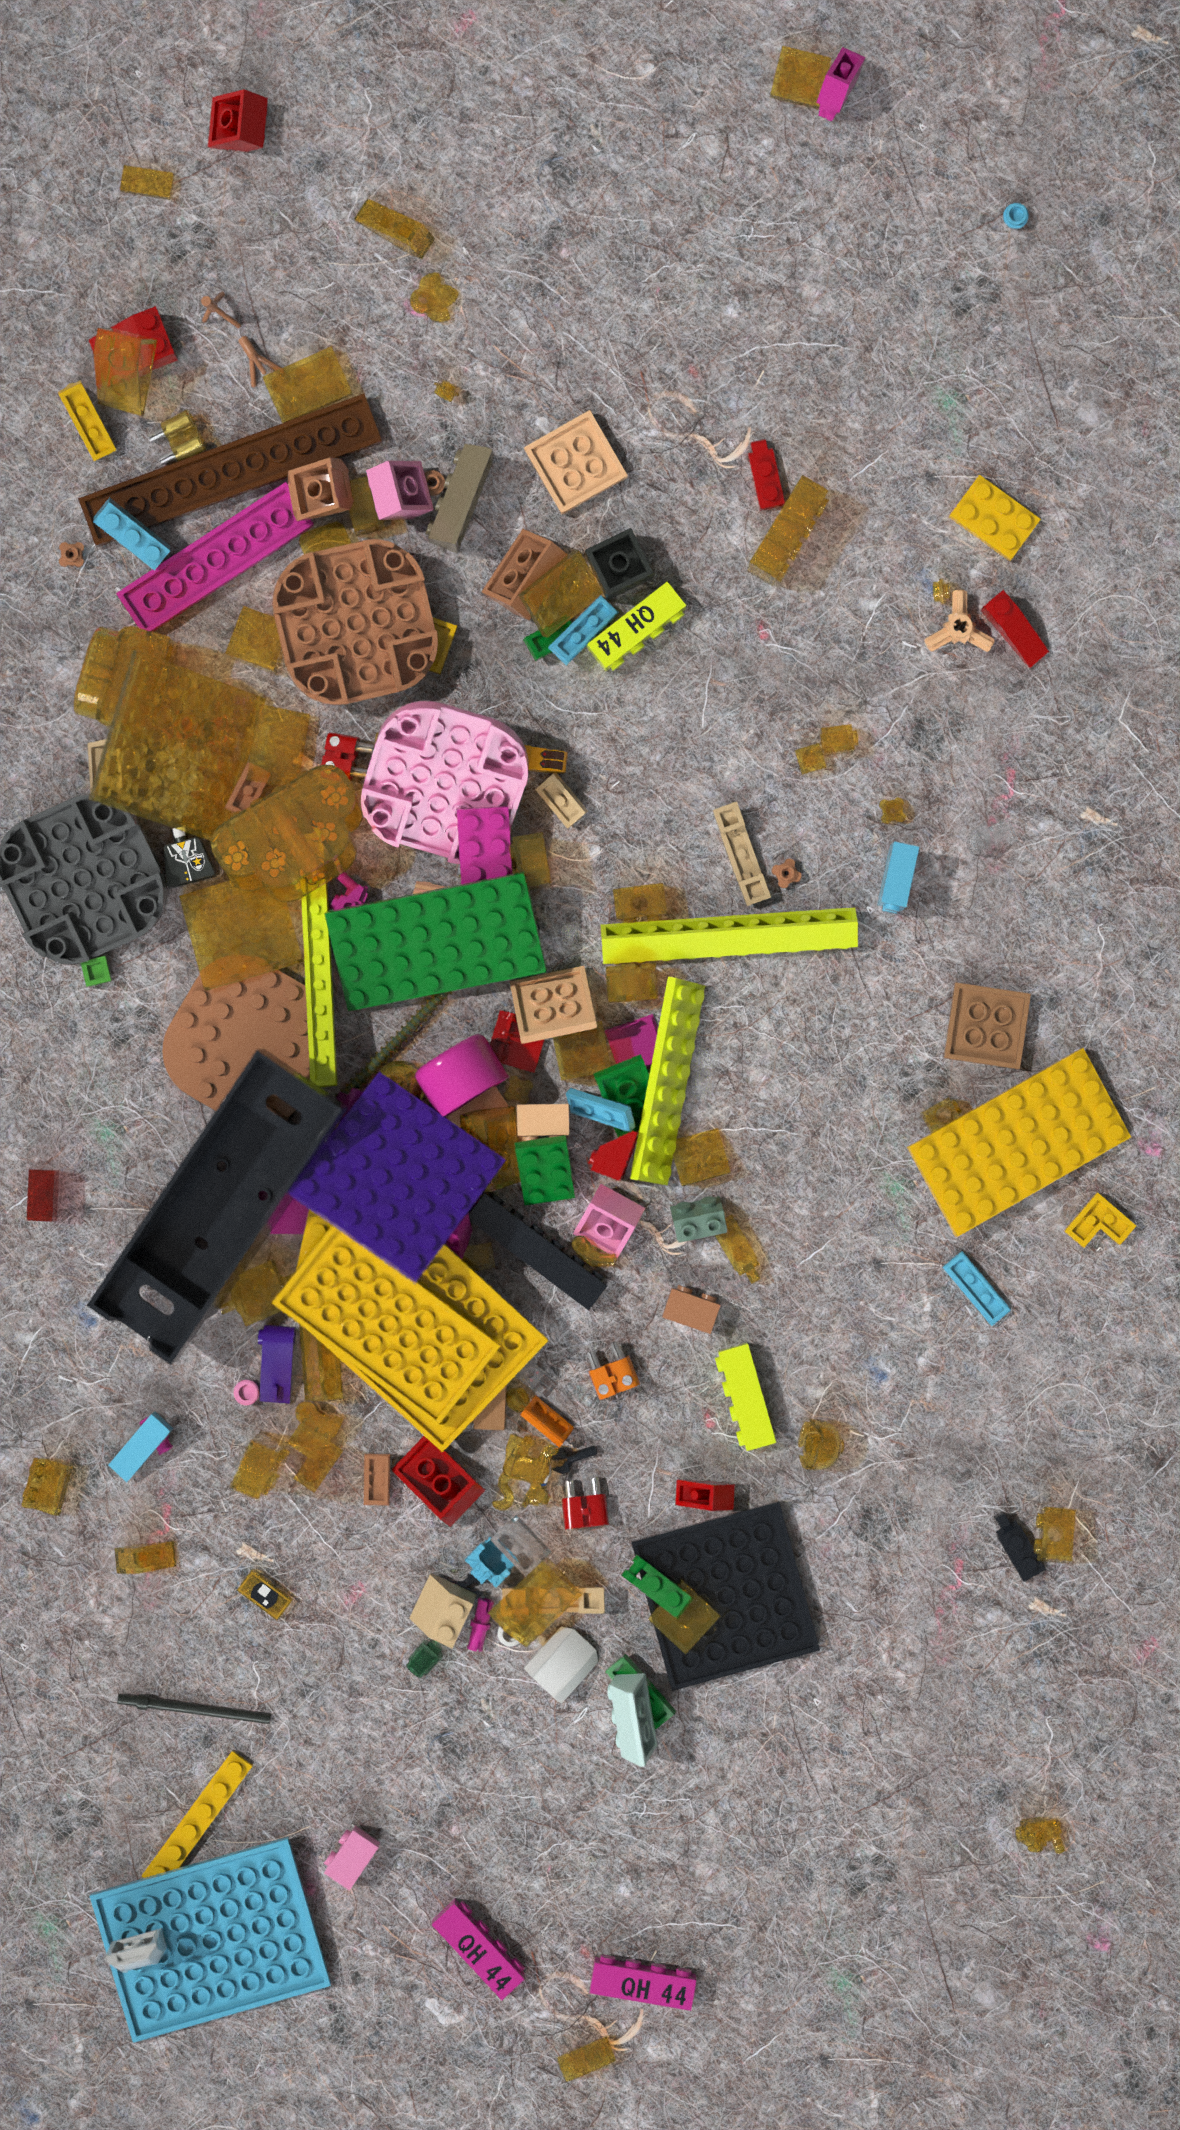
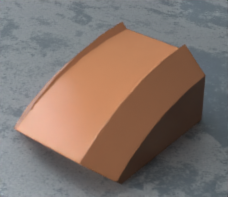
(320, 489)

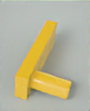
(86, 420)

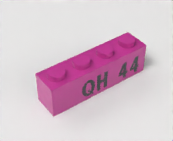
(478, 1948)
(643, 1983)

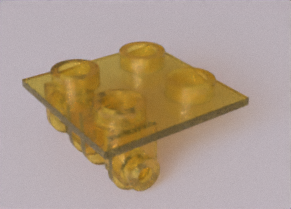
(700, 1157)

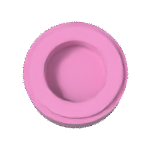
(246, 1392)

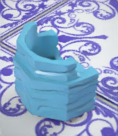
(489, 1563)

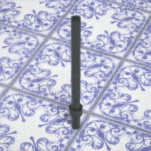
(144, 1702)

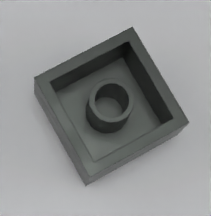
(619, 564)

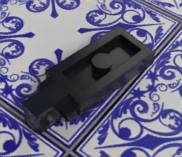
(1018, 1548)

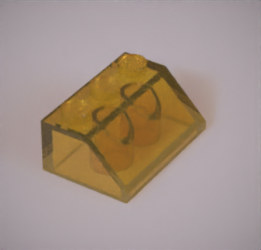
(497, 1131)
(535, 1603)

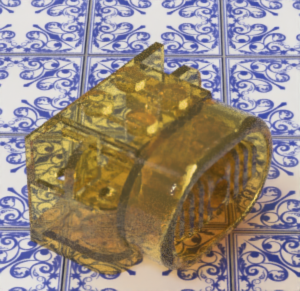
(107, 665)

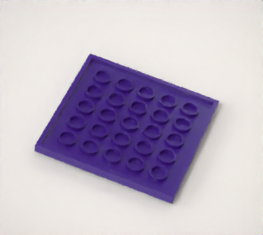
(396, 1177)

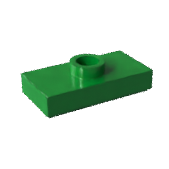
(540, 645)

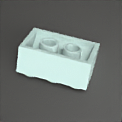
(633, 1717)

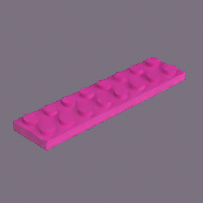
(213, 560)

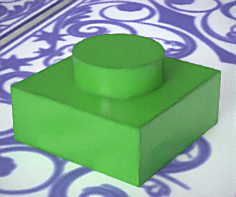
(96, 971)

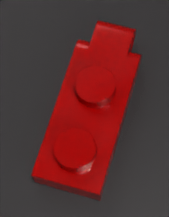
(765, 476)

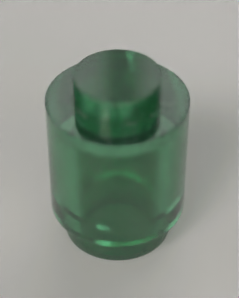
(424, 1658)

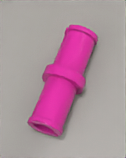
(480, 1624)

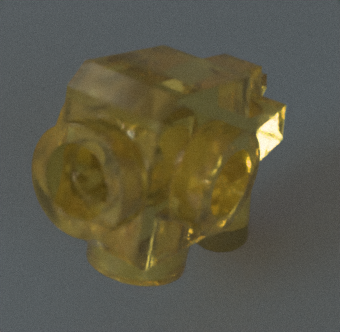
(1037, 1832)

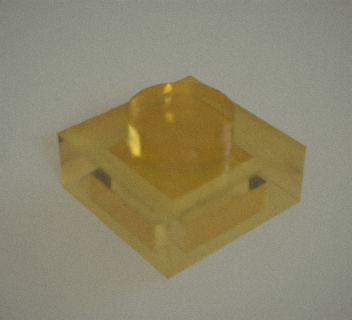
(810, 759)

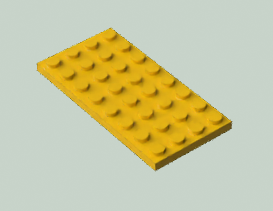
(1019, 1142)
(386, 1325)

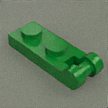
(658, 1587)

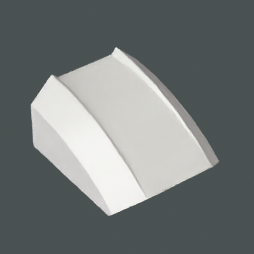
(562, 1663)
(137, 1951)

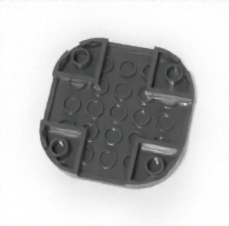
(81, 879)

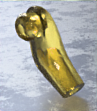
(591, 1255)

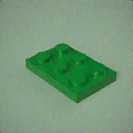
(626, 1085)
(544, 1170)

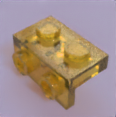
(46, 1485)

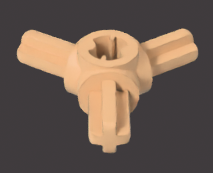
(959, 615)

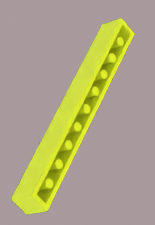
(729, 935)

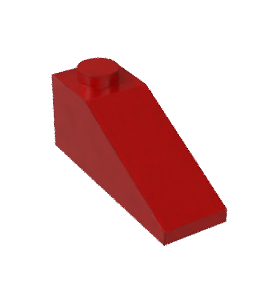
(1014, 628)

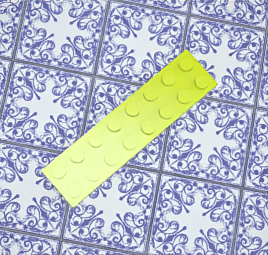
(667, 1081)

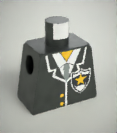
(186, 861)

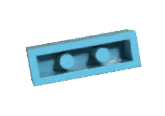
(131, 533)

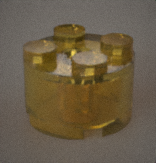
(631, 982)

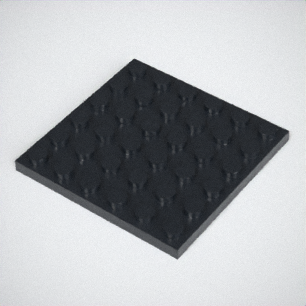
(747, 1576)

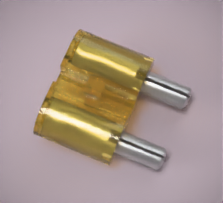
(183, 437)

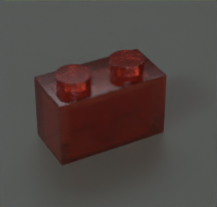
(42, 1195)

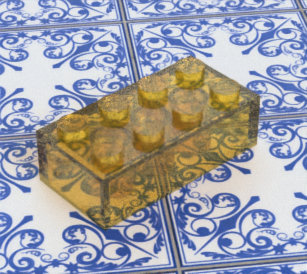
(788, 529)
(259, 1465)

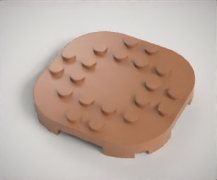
(354, 622)
(225, 1026)

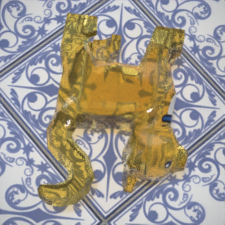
(526, 1468)

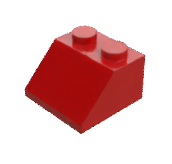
(238, 121)
(614, 1156)

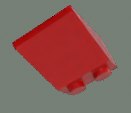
(148, 324)
(438, 1481)

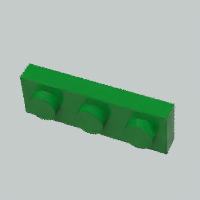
(660, 1707)

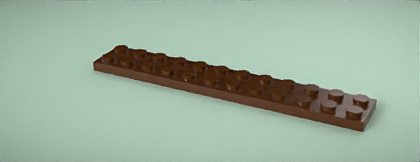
(238, 466)

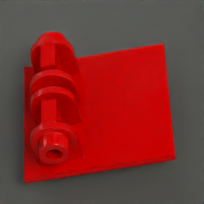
(508, 1045)

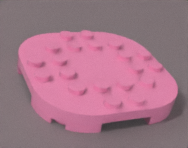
(438, 762)

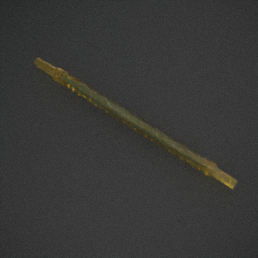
(401, 1036)

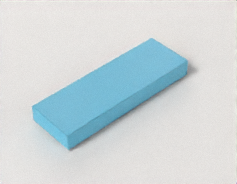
(583, 630)
(600, 1110)
(976, 1288)
(140, 1446)

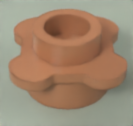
(66, 549)
(779, 870)

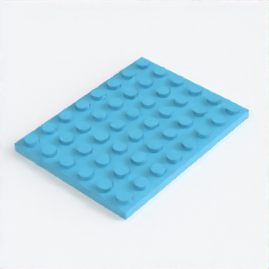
(231, 1934)

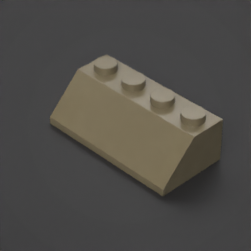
(460, 497)

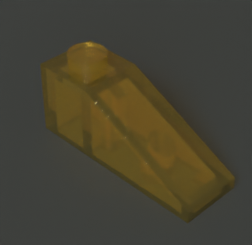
(395, 228)

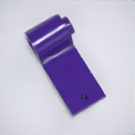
(276, 1363)

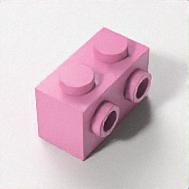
(351, 1857)

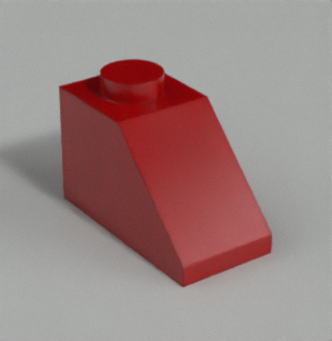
(705, 1495)

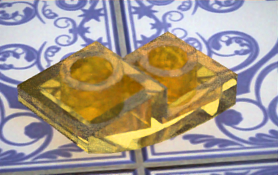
(586, 2059)

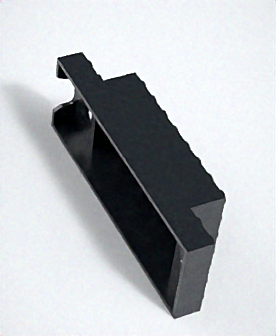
(223, 1207)

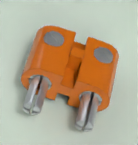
(614, 1376)

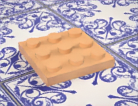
(575, 462)
(553, 1004)

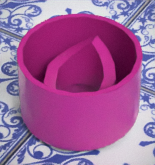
(460, 1074)

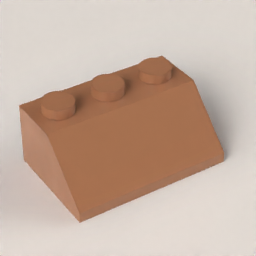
(521, 566)

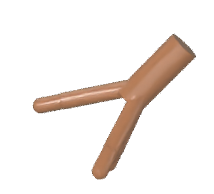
(212, 306)
(255, 358)

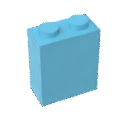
(897, 877)

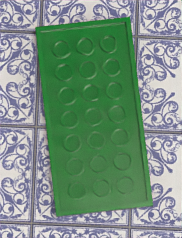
(436, 941)

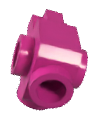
(353, 896)

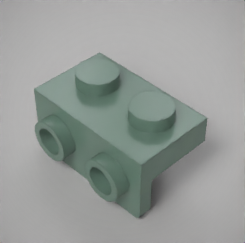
(698, 1219)

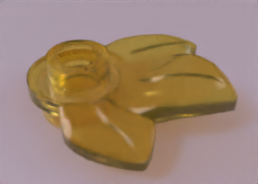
(437, 297)

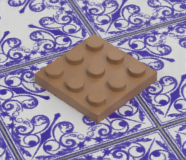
(987, 1026)

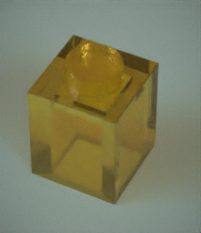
(838, 739)

